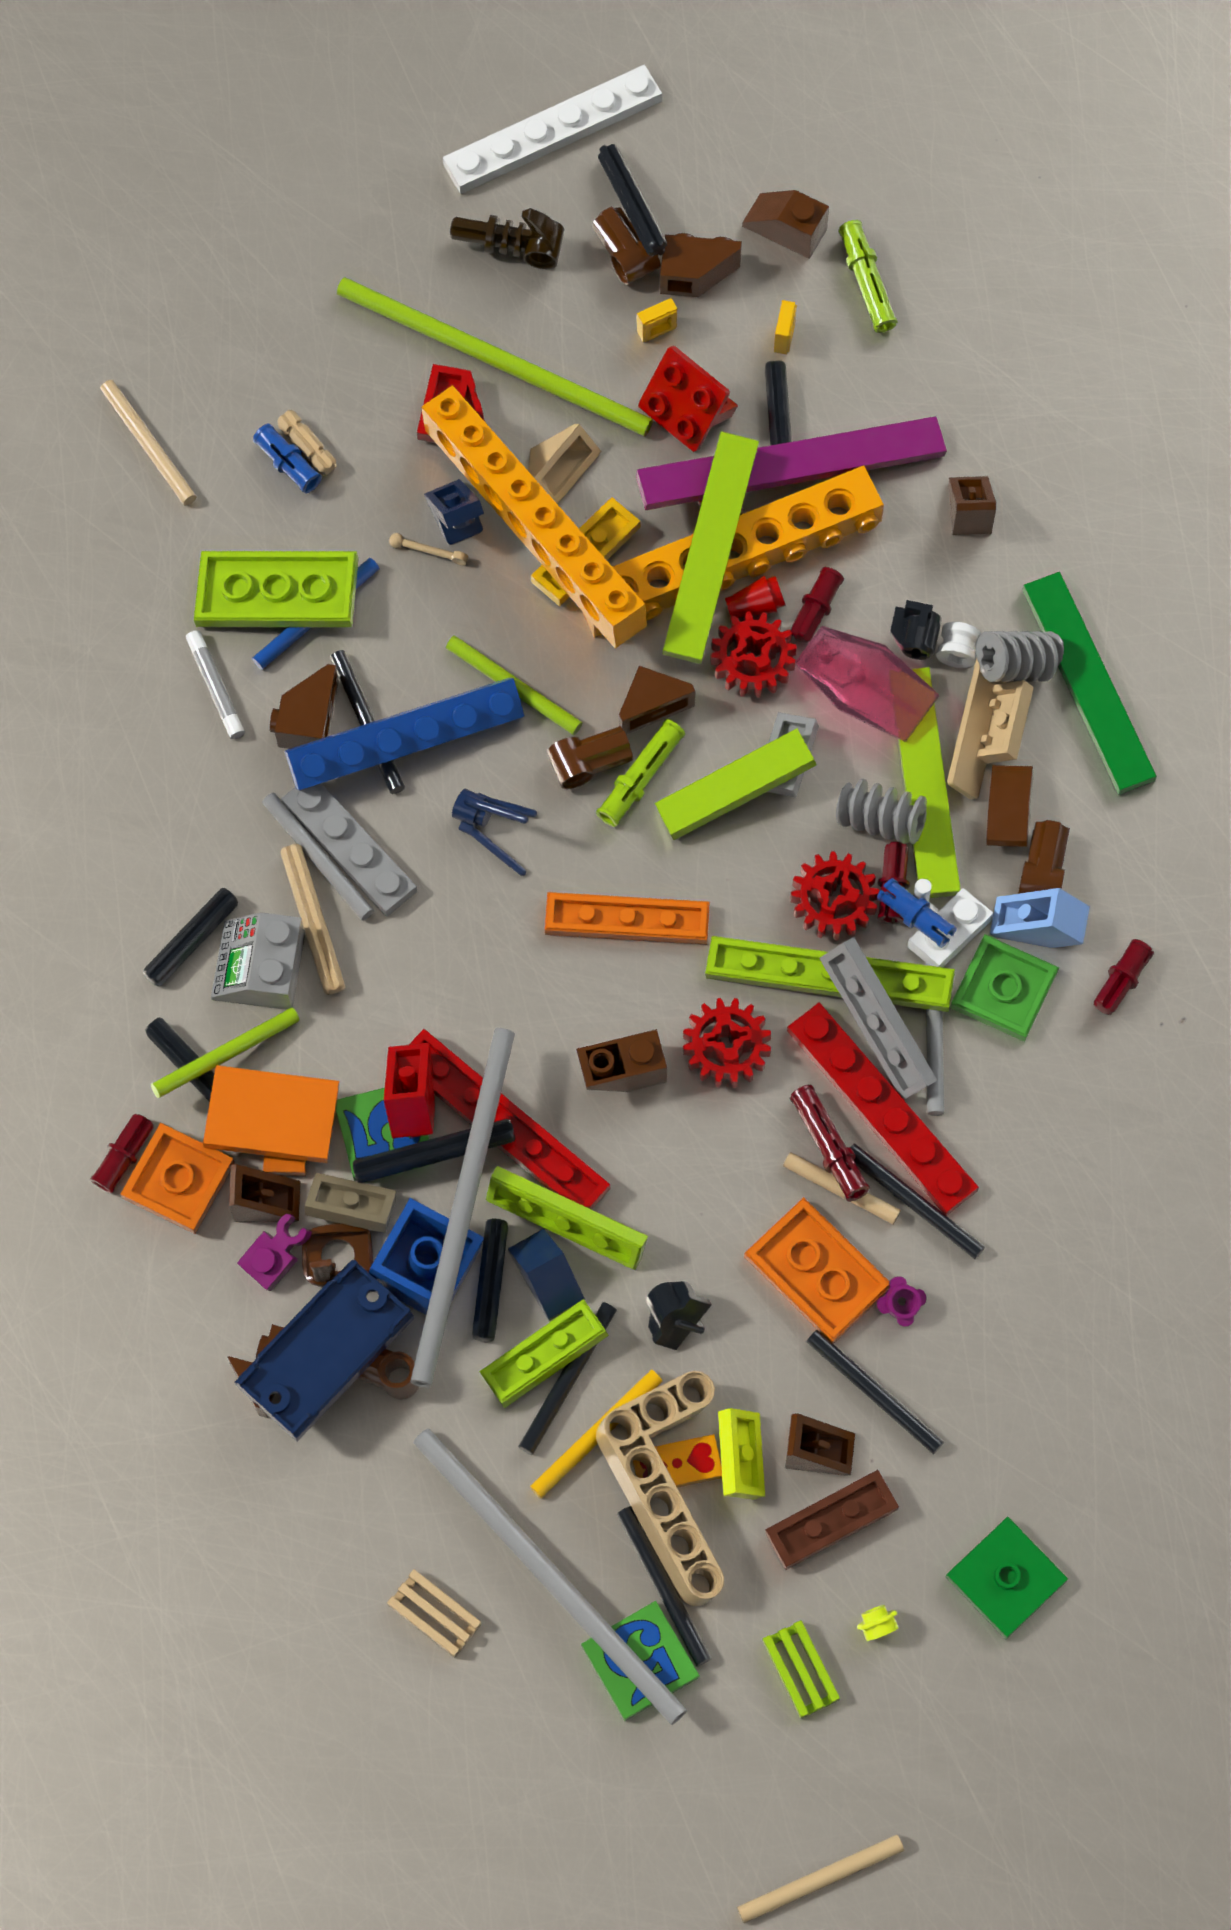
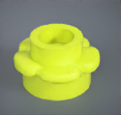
(878, 1622)

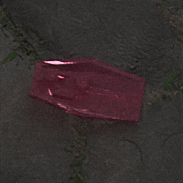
(867, 681)

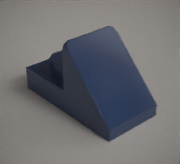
(455, 511)

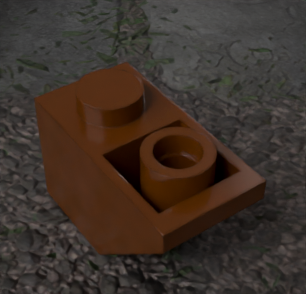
(696, 263)
(624, 1063)

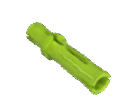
(862, 261)
(631, 785)

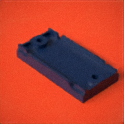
(324, 1349)

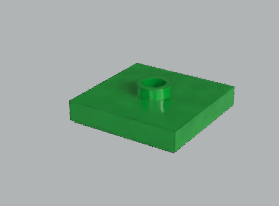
(1006, 1578)

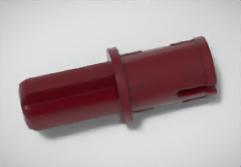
(816, 604)
(894, 867)
(1123, 976)
(122, 1153)

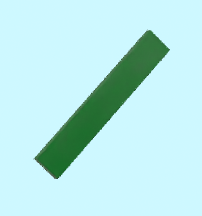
(1090, 685)

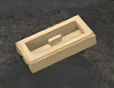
(405, 1590)

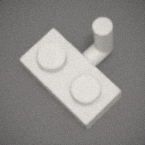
(962, 911)

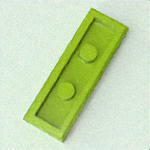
(544, 1353)

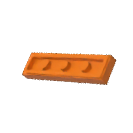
(627, 918)

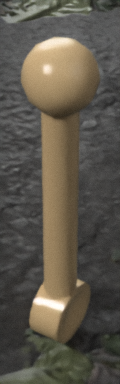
(397, 540)

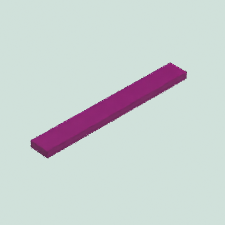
(800, 461)

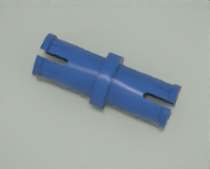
(287, 458)
(916, 912)

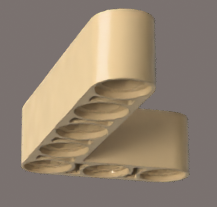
(659, 1482)

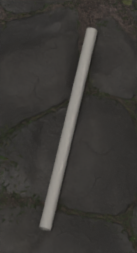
(462, 1208)
(550, 1577)

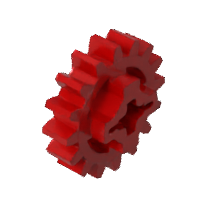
(759, 639)
(820, 889)
(741, 1037)

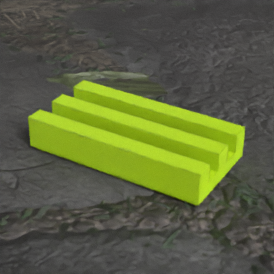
(785, 1636)

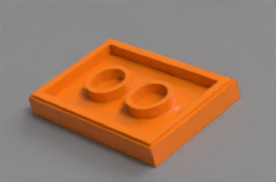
(271, 1114)
(817, 1270)

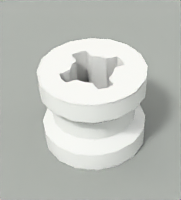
(958, 645)

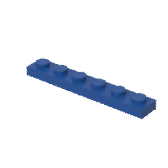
(404, 733)

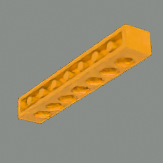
(849, 491)
(534, 517)

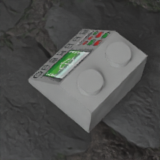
(259, 960)

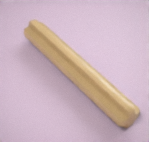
(312, 919)

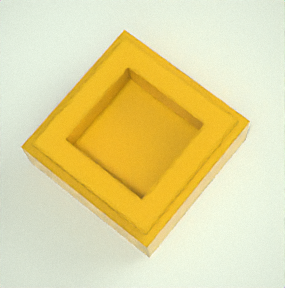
(657, 320)
(785, 327)

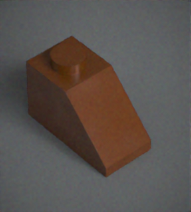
(789, 220)
(306, 709)

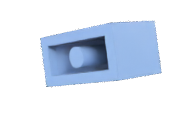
(1041, 918)

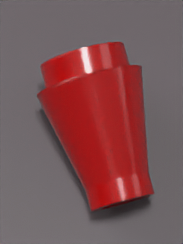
(758, 597)

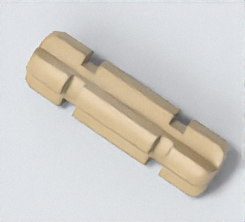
(307, 442)

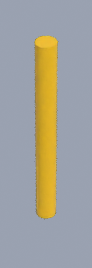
(588, 1440)

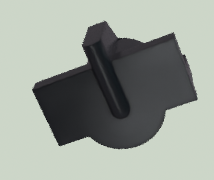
(916, 629)
(675, 1313)

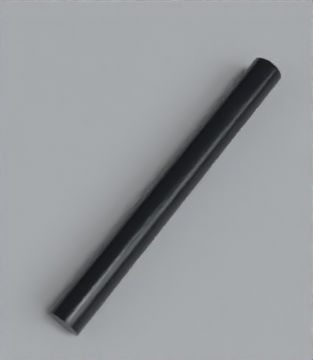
(364, 714)
(917, 1203)
(561, 1389)
(875, 1392)
(664, 1586)

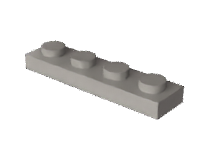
(350, 847)
(878, 1018)

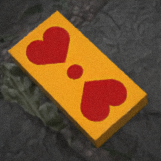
(688, 1461)

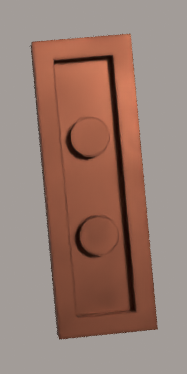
(831, 1519)

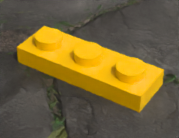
(606, 531)

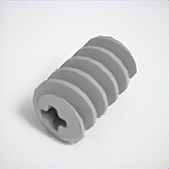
(1019, 655)
(880, 813)

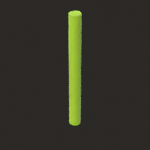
(525, 692)
(225, 1052)

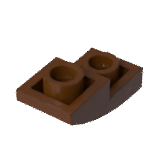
(1009, 806)

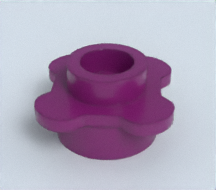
(913, 1298)

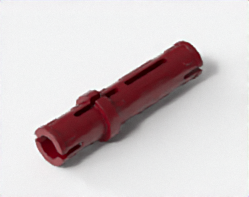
(837, 1157)

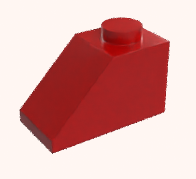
(409, 1090)

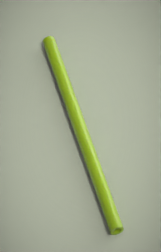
(494, 356)

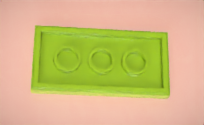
(276, 589)

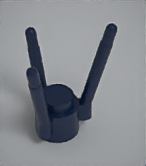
(477, 809)

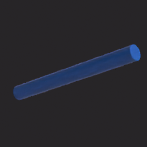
(292, 634)

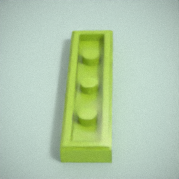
(735, 784)
(566, 1218)

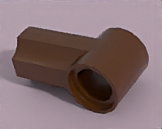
(624, 246)
(579, 760)
(1045, 857)
(382, 1367)

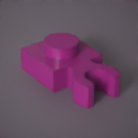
(270, 1256)

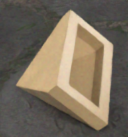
(562, 460)

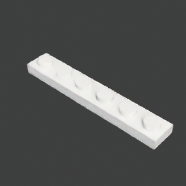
(552, 129)

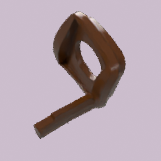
(321, 1271)

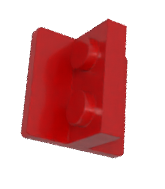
(686, 399)

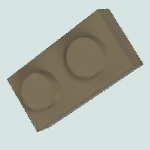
(350, 1202)

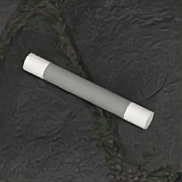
(215, 684)

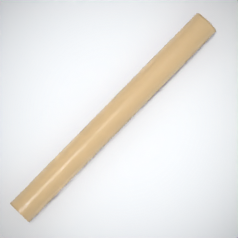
(148, 442)
(820, 1878)

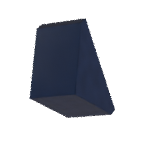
(546, 1273)

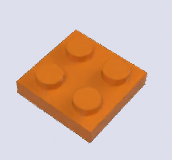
(177, 1178)

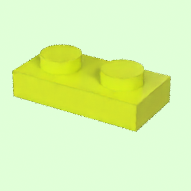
(741, 1454)

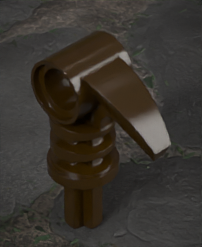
(540, 242)

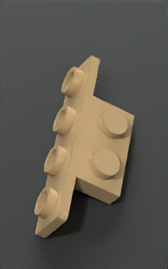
(988, 730)

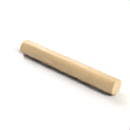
(827, 1181)

